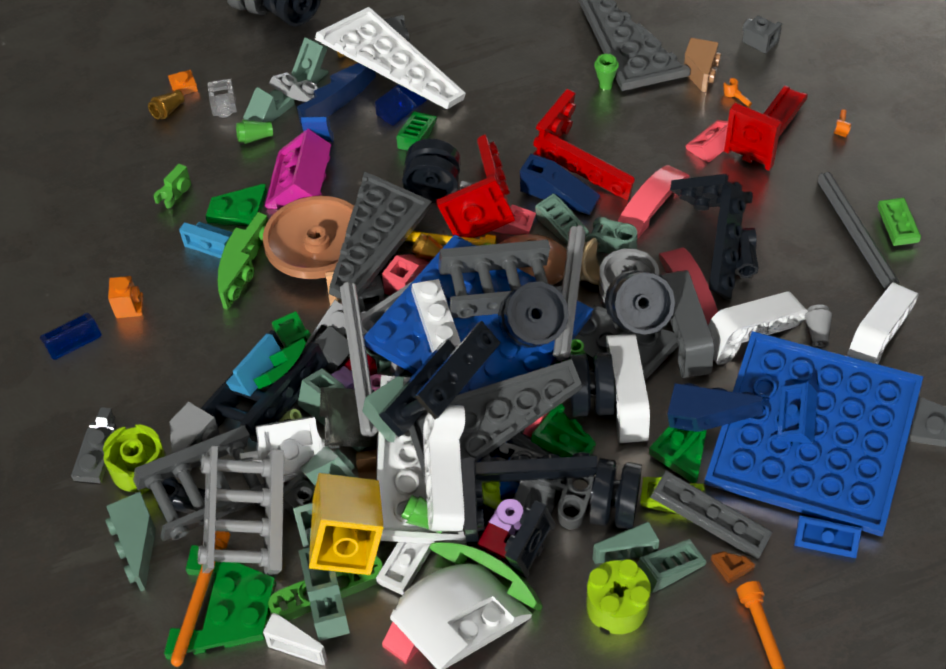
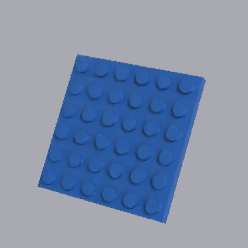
(403, 340)
(857, 443)

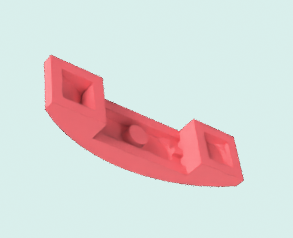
(650, 198)
(682, 260)

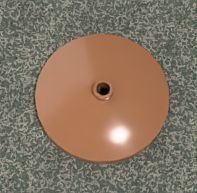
(307, 236)

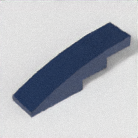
(343, 88)

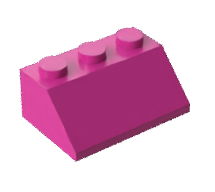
(298, 170)

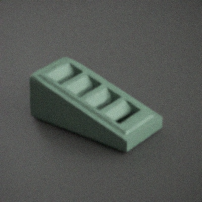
(553, 207)
(627, 544)
(658, 576)

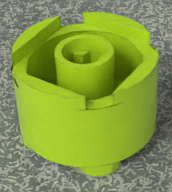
(130, 449)
(618, 596)

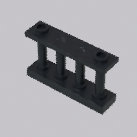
(439, 379)
(270, 404)

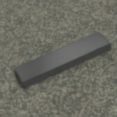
(711, 515)

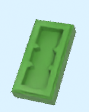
(899, 221)

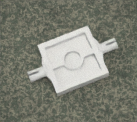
(295, 437)

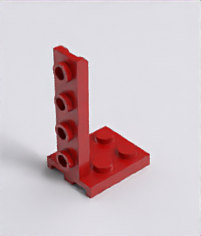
(757, 134)
(549, 145)
(483, 204)

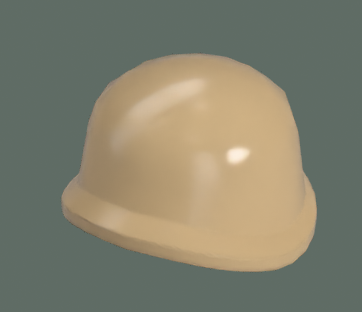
(590, 266)

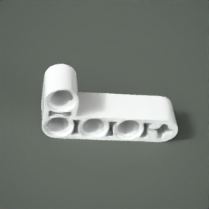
(764, 316)
(882, 323)
(629, 389)
(443, 469)

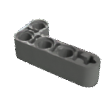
(690, 327)
(569, 494)

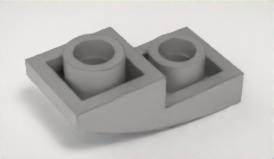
(290, 87)

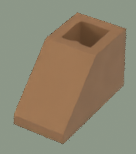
(701, 58)

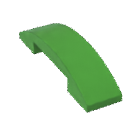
(519, 588)

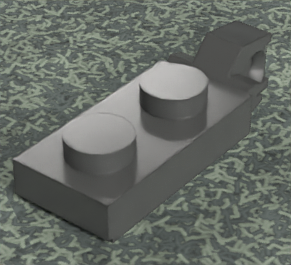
(90, 461)

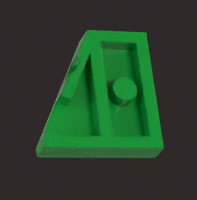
(237, 207)
(562, 435)

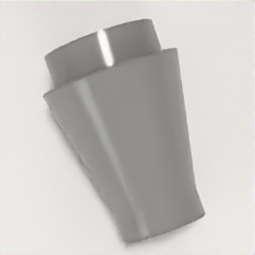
(819, 324)

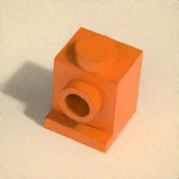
(125, 297)

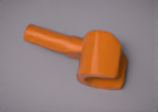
(732, 91)
(842, 128)

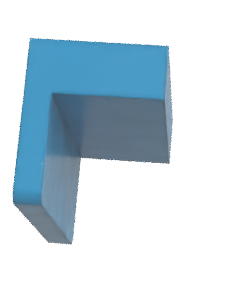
(205, 238)
(253, 365)

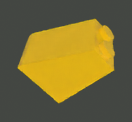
(345, 524)

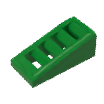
(411, 133)

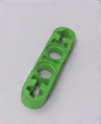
(287, 594)

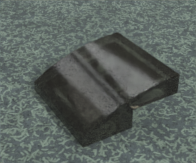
(342, 419)

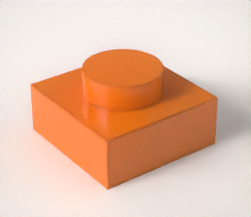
(183, 82)

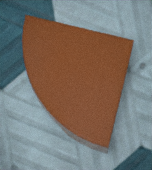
(732, 565)

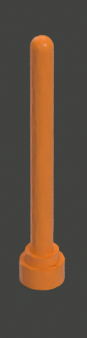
(752, 596)
(181, 647)

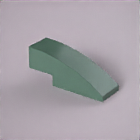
(324, 600)

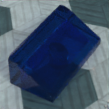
(397, 104)
(70, 336)

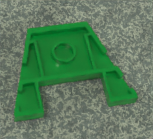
(235, 610)

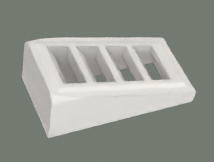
(291, 640)

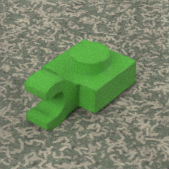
(175, 185)

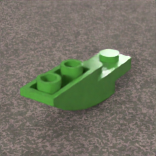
(236, 260)

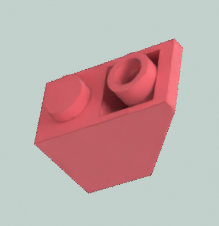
(401, 272)

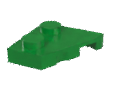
(680, 451)

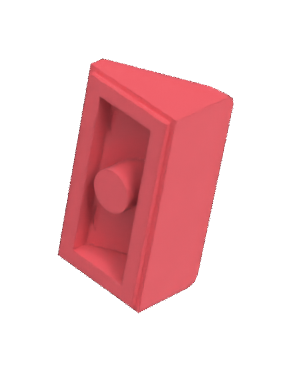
(709, 142)

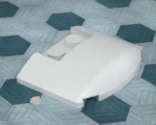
(457, 613)

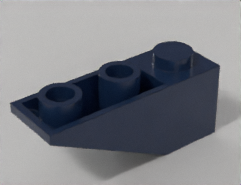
(545, 177)
(705, 408)

